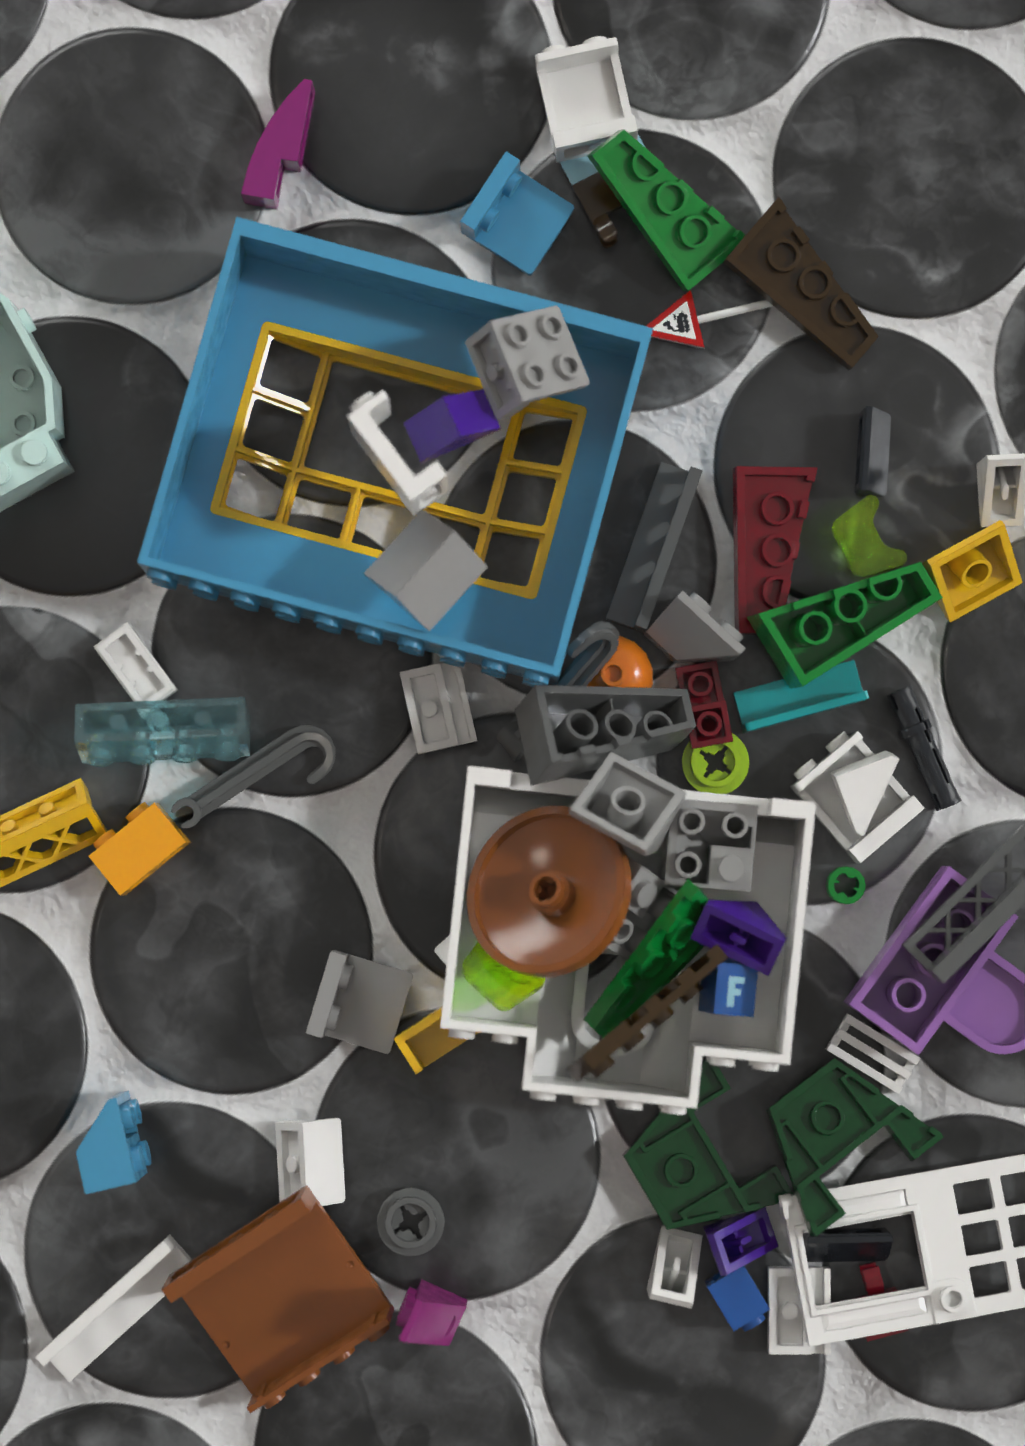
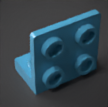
(515, 216)

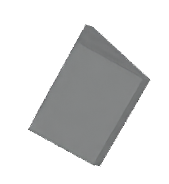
(426, 569)
(628, 804)

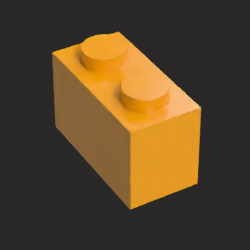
(138, 848)

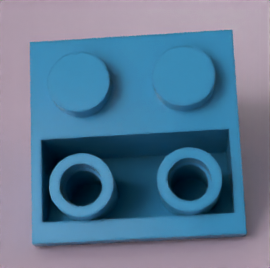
(112, 1147)

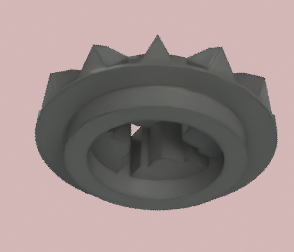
(405, 1241)

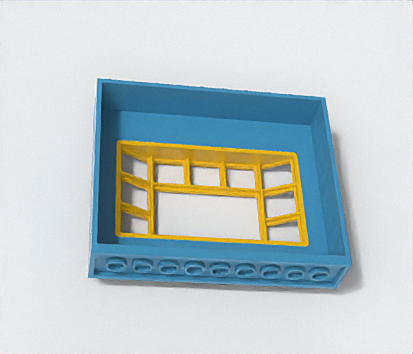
(411, 328)

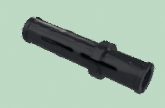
(923, 746)

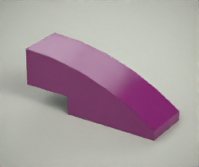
(279, 148)

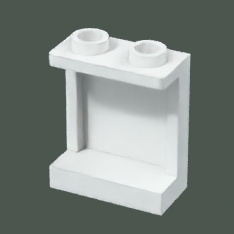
(583, 96)
(414, 491)
(816, 785)

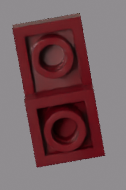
(707, 704)

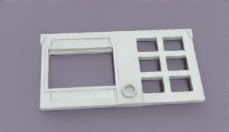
(940, 1247)

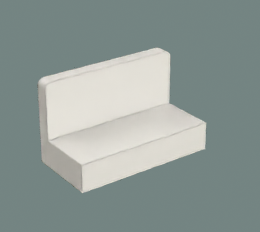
(311, 1156)

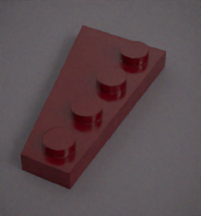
(766, 535)

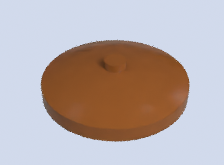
(548, 893)

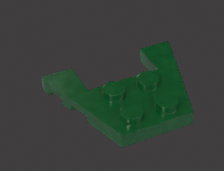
(827, 1121)
(686, 1174)

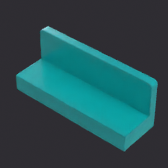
(777, 703)

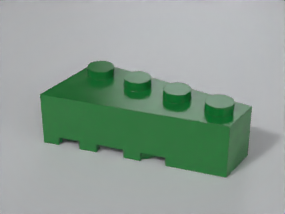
(833, 625)

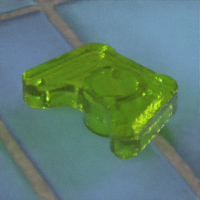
(861, 542)
(496, 982)

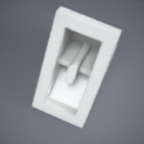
(1001, 489)
(862, 787)
(675, 1267)

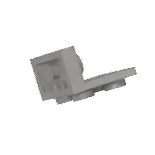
(526, 360)
(359, 1002)

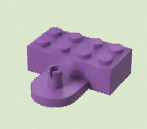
(978, 1001)

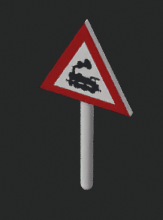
(681, 323)

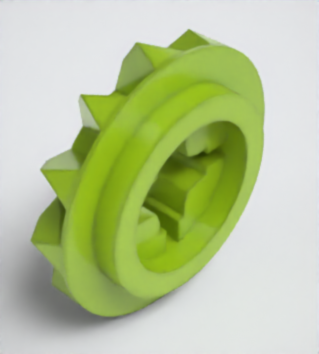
(718, 782)

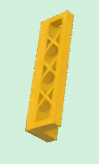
(47, 819)

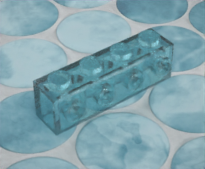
(162, 731)

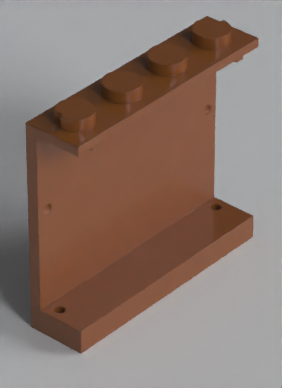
(283, 1297)

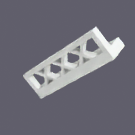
(114, 1311)

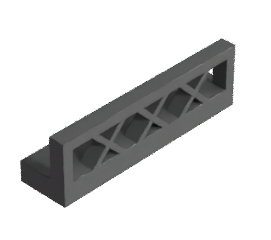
(653, 546)
(984, 923)

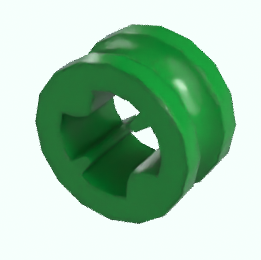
(841, 897)

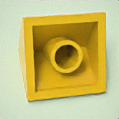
(974, 571)

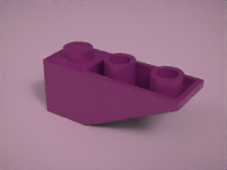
(430, 1315)

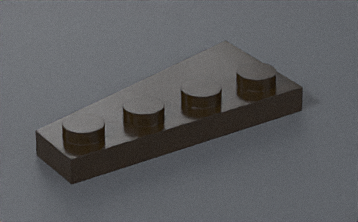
(801, 286)
(654, 1011)

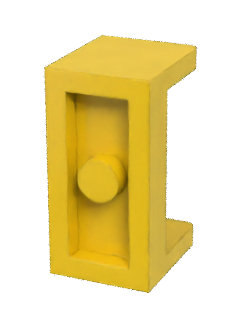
(426, 1041)

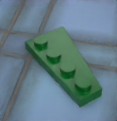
(672, 218)
(653, 962)

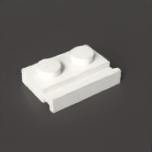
(438, 707)
(785, 1319)

